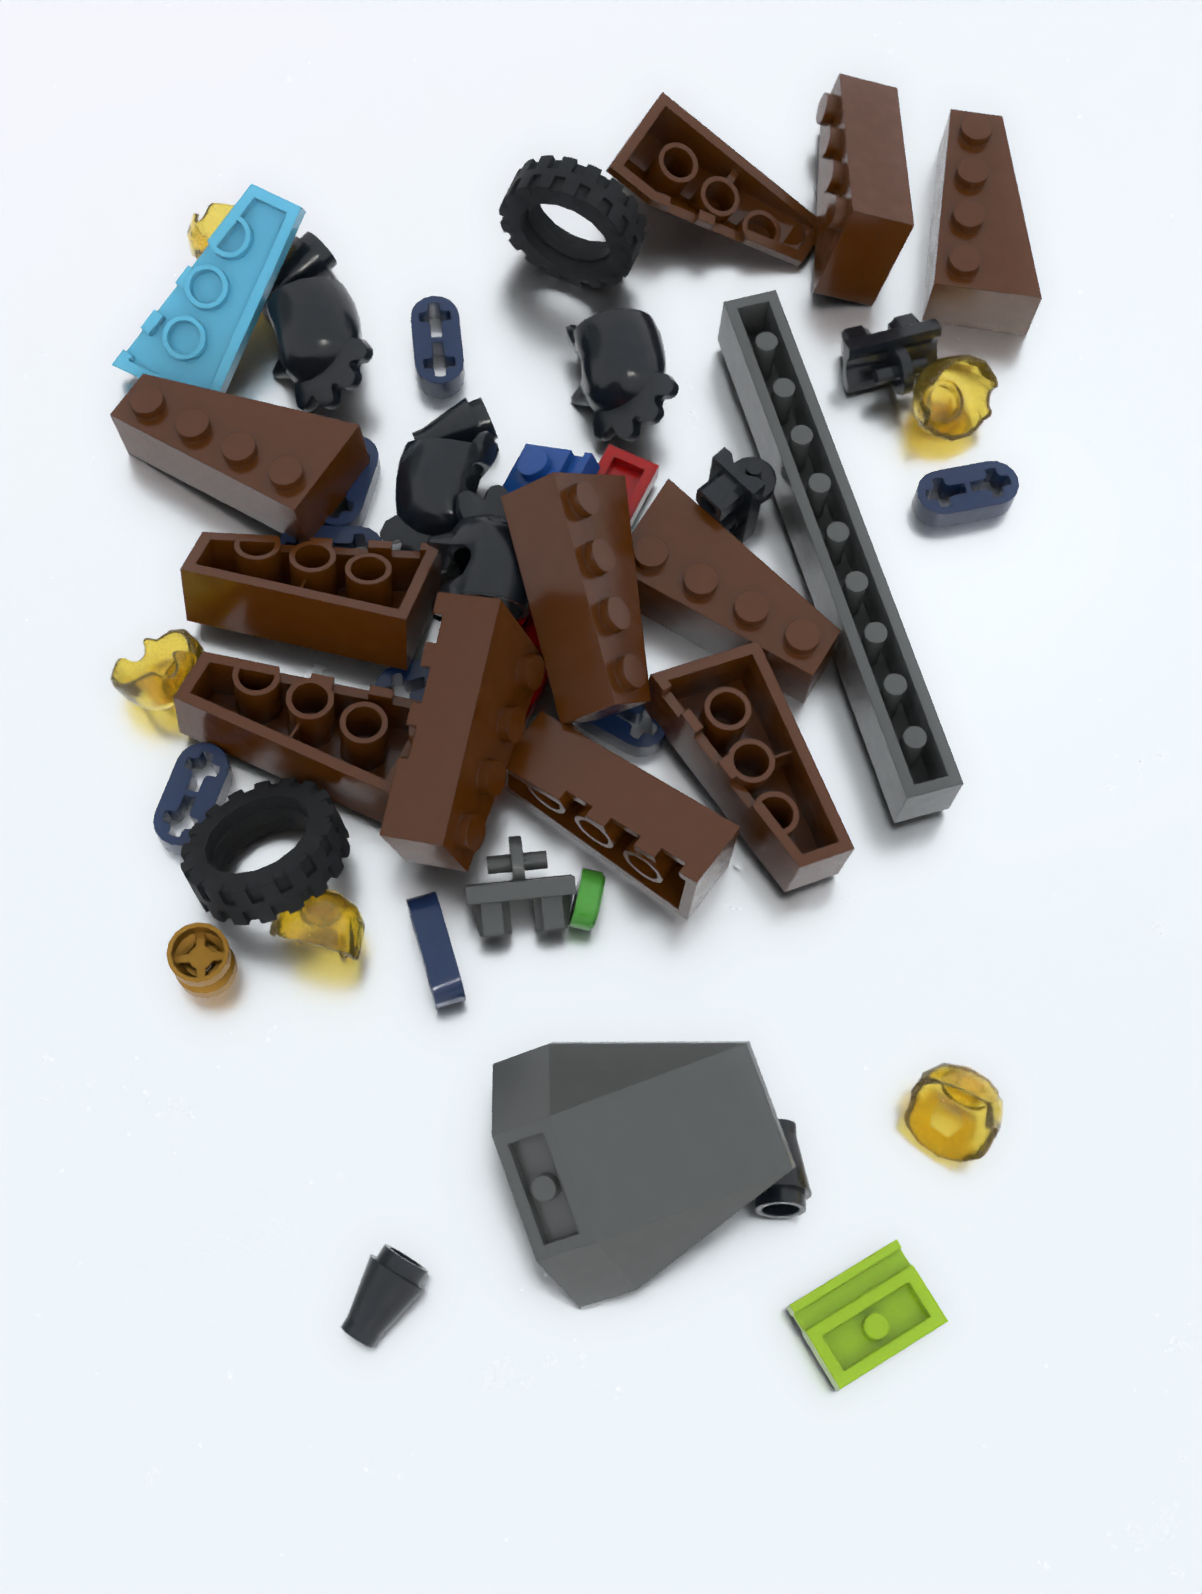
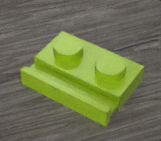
(866, 1315)

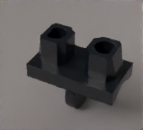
(888, 355)
(736, 492)

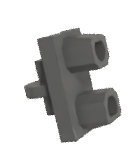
(548, 894)

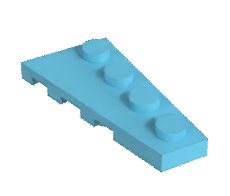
(219, 299)

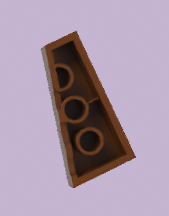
(979, 239)
(245, 452)
(461, 731)

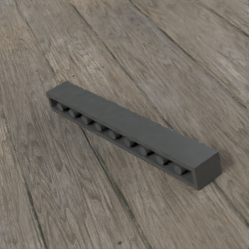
(838, 560)

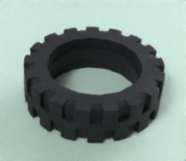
(590, 196)
(280, 884)

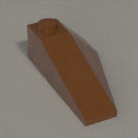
(701, 179)

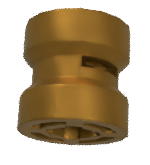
(199, 947)

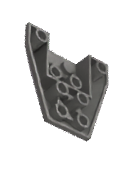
(631, 1152)

